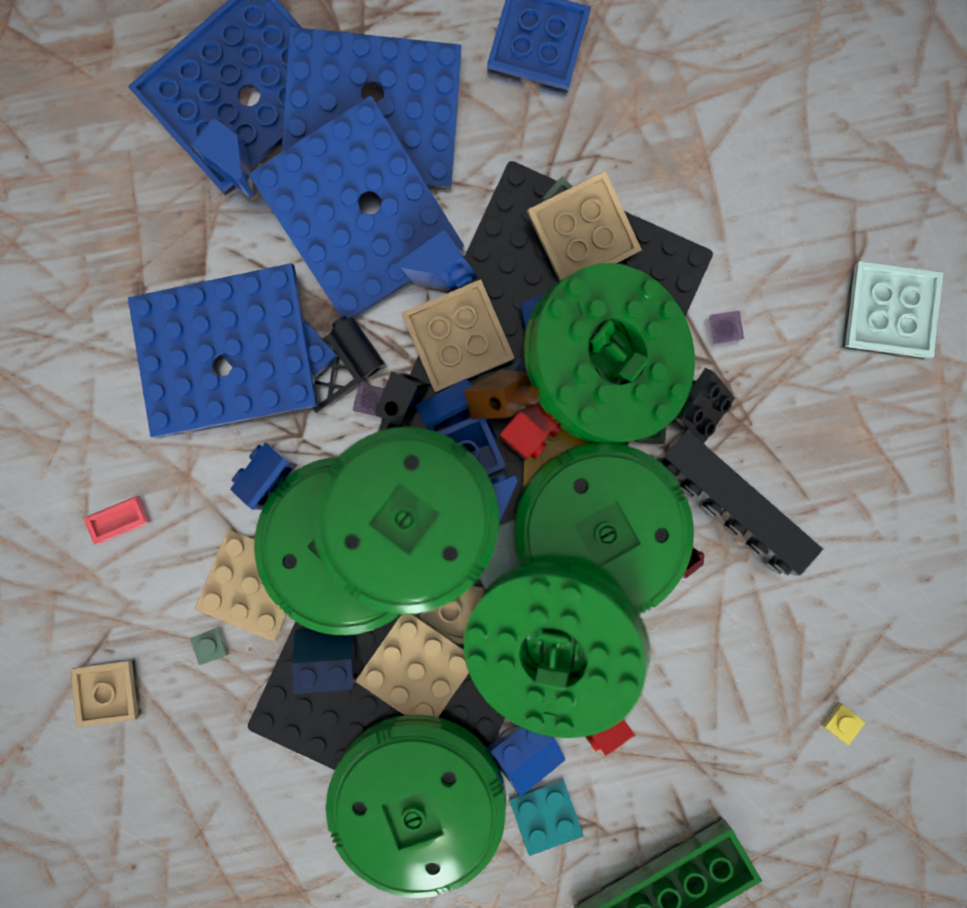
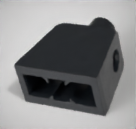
(406, 393)

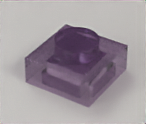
(726, 327)
(367, 399)

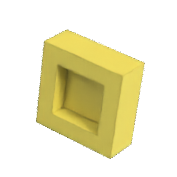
(843, 723)

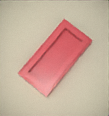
(116, 520)

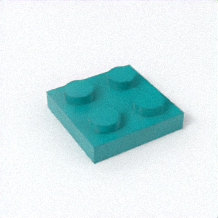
(546, 817)

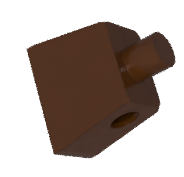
(509, 391)

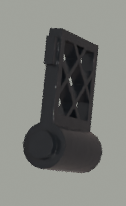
(356, 354)

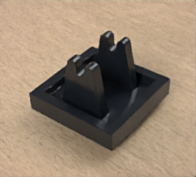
(705, 405)

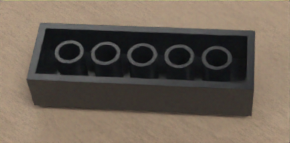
(739, 505)

